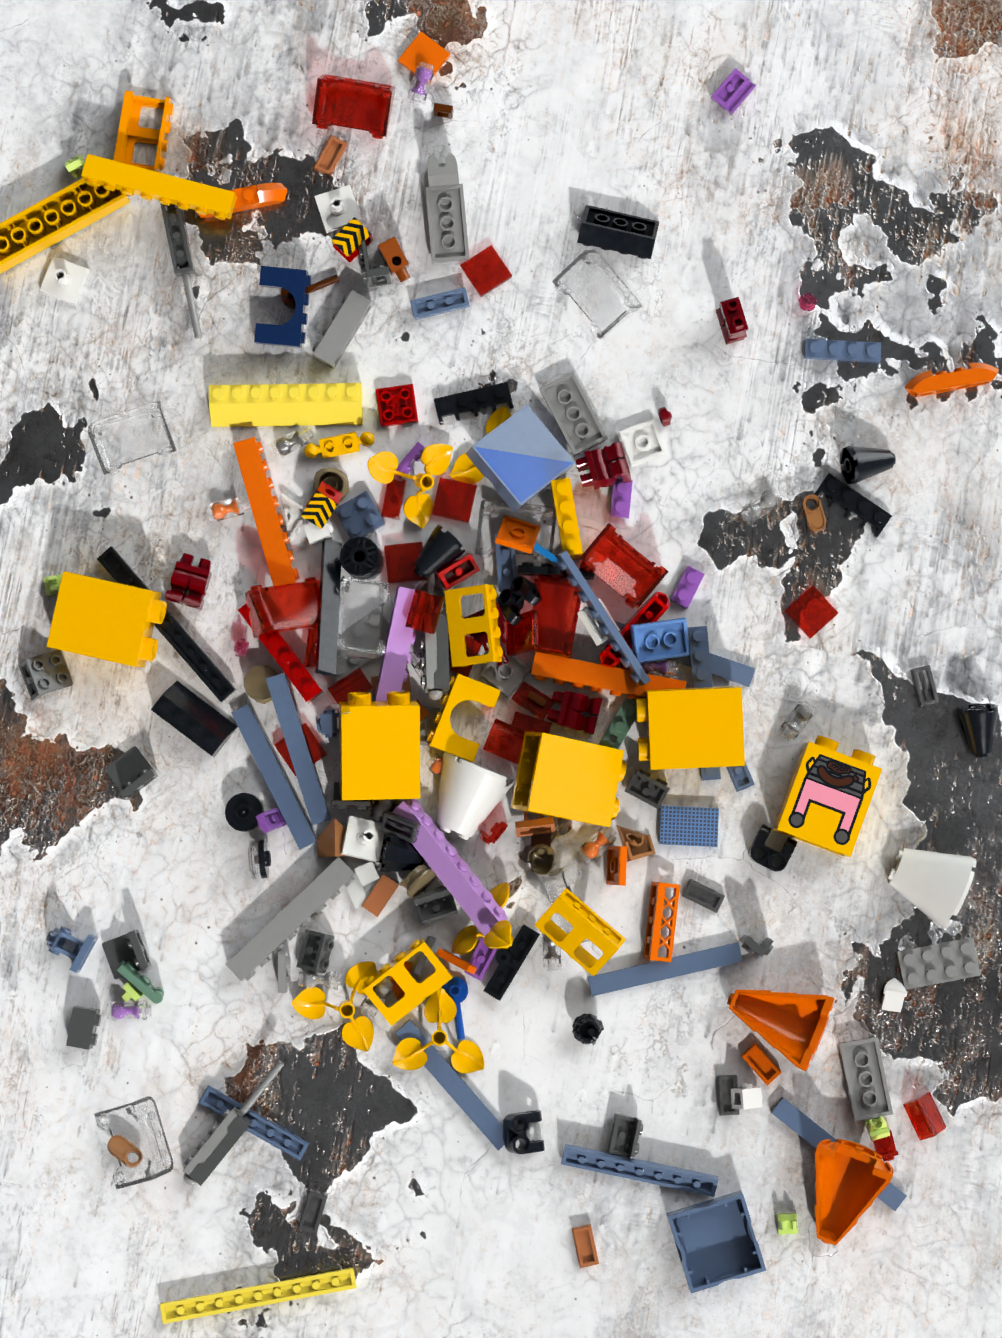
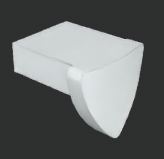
(893, 996)

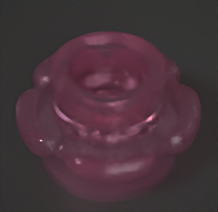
(807, 306)

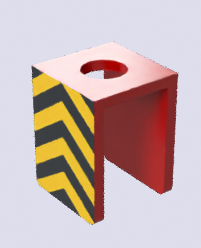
(350, 238)
(321, 505)

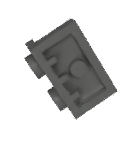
(315, 951)

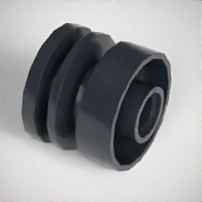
(354, 550)

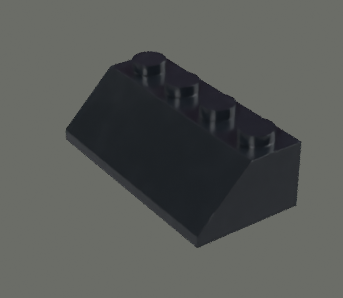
(618, 232)
(194, 718)

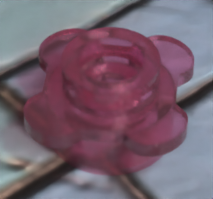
(241, 647)

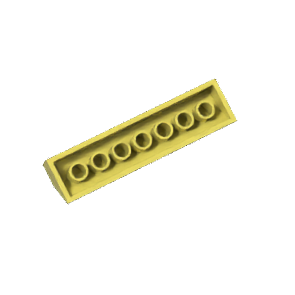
(286, 405)

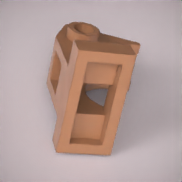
(534, 826)

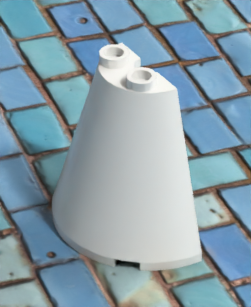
(467, 795)
(933, 882)

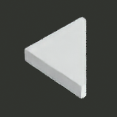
(292, 514)

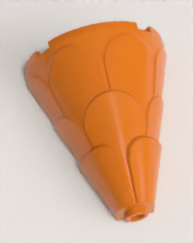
(785, 1020)
(846, 1186)

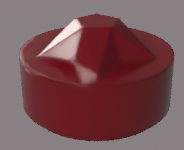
(664, 416)

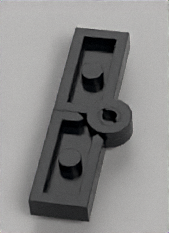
(528, 569)
(510, 962)

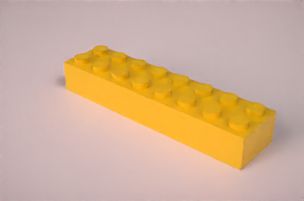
(55, 220)

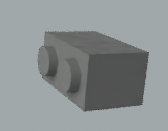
(83, 1027)

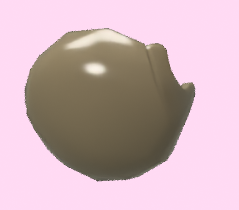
(542, 859)

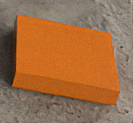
(426, 51)
(517, 534)
(616, 865)

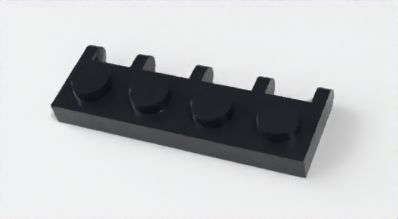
(472, 401)
(854, 503)

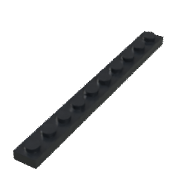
(172, 630)

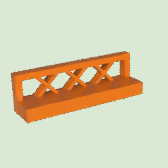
(654, 920)

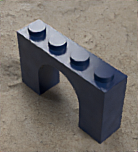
(290, 333)

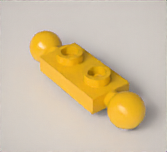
(339, 445)

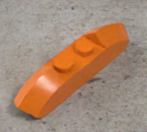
(256, 197)
(961, 378)

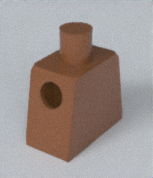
(392, 251)

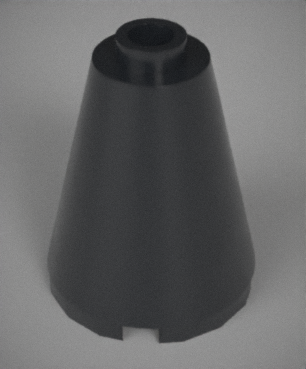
(864, 462)
(437, 552)
(979, 726)

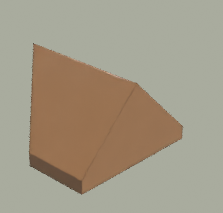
(330, 840)
(637, 844)

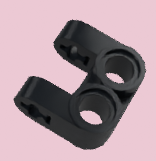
(512, 599)
(769, 853)
(519, 1133)

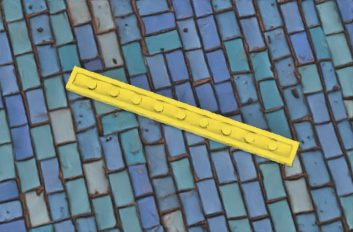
(258, 1295)

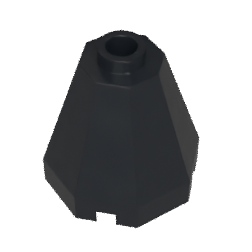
(398, 855)

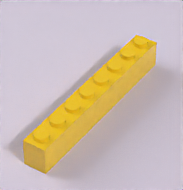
(158, 186)

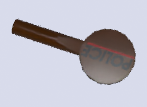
(288, 299)

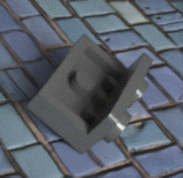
(647, 789)
(435, 905)
(753, 947)
(625, 1136)

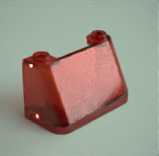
(353, 104)
(622, 567)
(283, 607)
(556, 615)

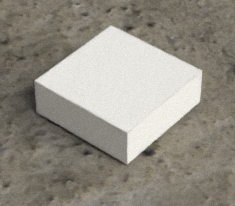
(367, 873)

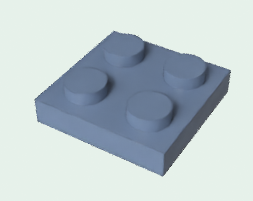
(359, 516)

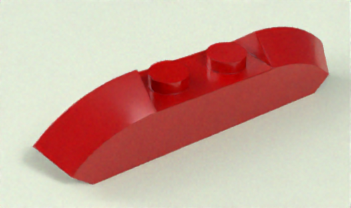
(648, 612)

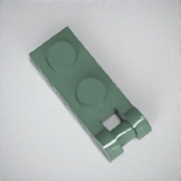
(620, 724)
(141, 982)

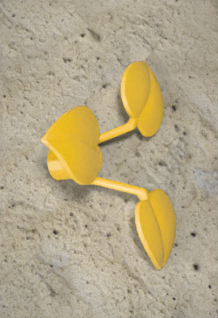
(464, 469)
(418, 507)
(497, 937)
(439, 1008)
(356, 1033)

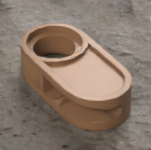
(814, 517)
(121, 1147)

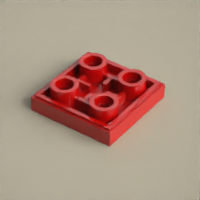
(396, 405)

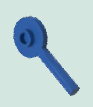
(458, 991)

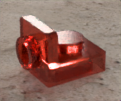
(497, 830)
(886, 1147)

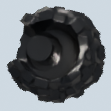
(587, 1028)

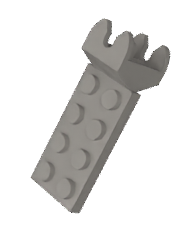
(446, 212)

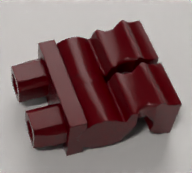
(733, 317)
(601, 467)
(187, 575)
(569, 713)

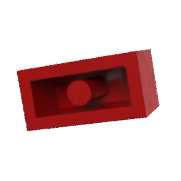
(457, 571)

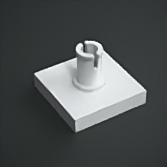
(337, 208)
(64, 280)
(362, 839)

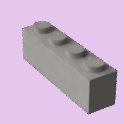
(342, 329)

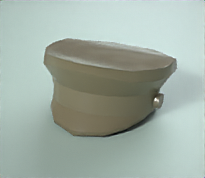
(334, 478)
(256, 684)
(418, 880)

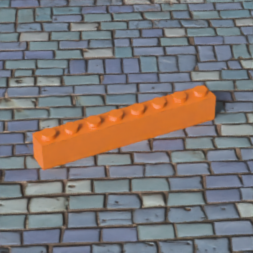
(265, 513)
(596, 677)

